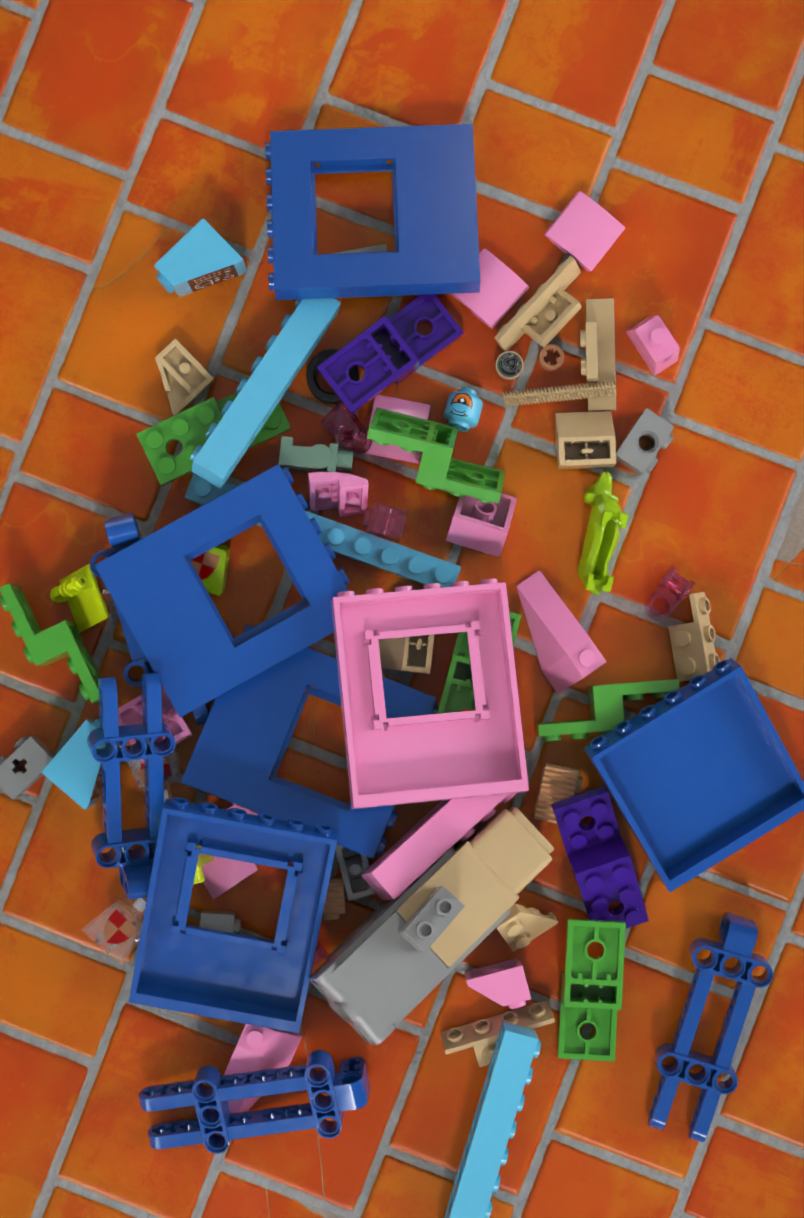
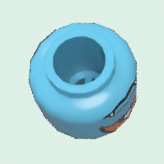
(463, 409)

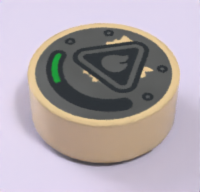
(509, 365)

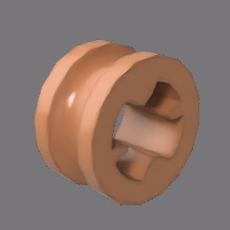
(558, 361)

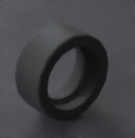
(320, 394)

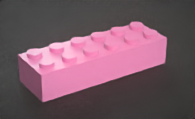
(427, 842)

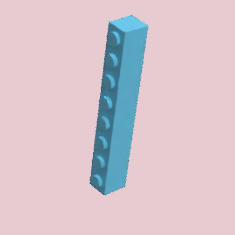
(263, 390)
(493, 1122)

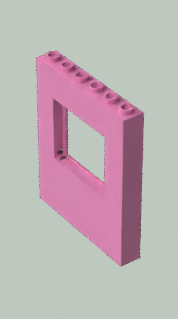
(433, 753)

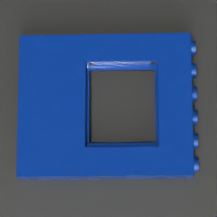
(430, 202)
(179, 620)
(251, 733)
(220, 970)

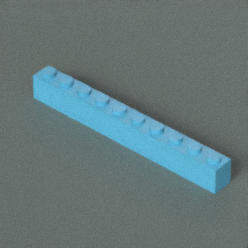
(356, 544)

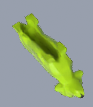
(601, 535)

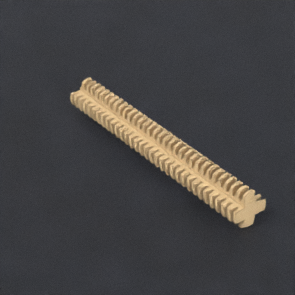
(560, 393)

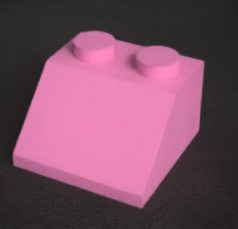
(482, 524)
(501, 982)

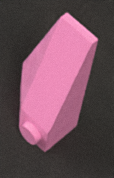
(560, 642)
(260, 1050)

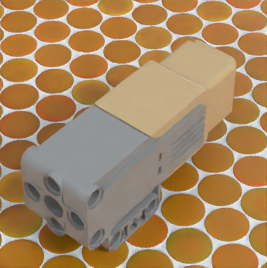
(381, 977)

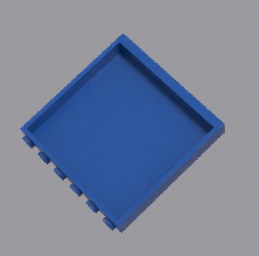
(699, 774)

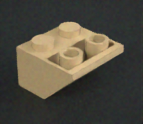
(585, 440)
(407, 653)

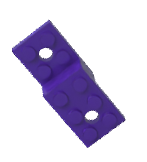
(390, 351)
(599, 858)

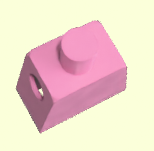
(654, 343)

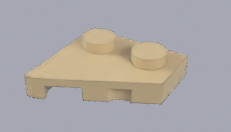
(181, 376)
(524, 925)

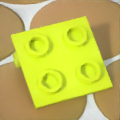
(83, 598)

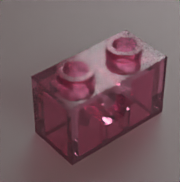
(385, 522)

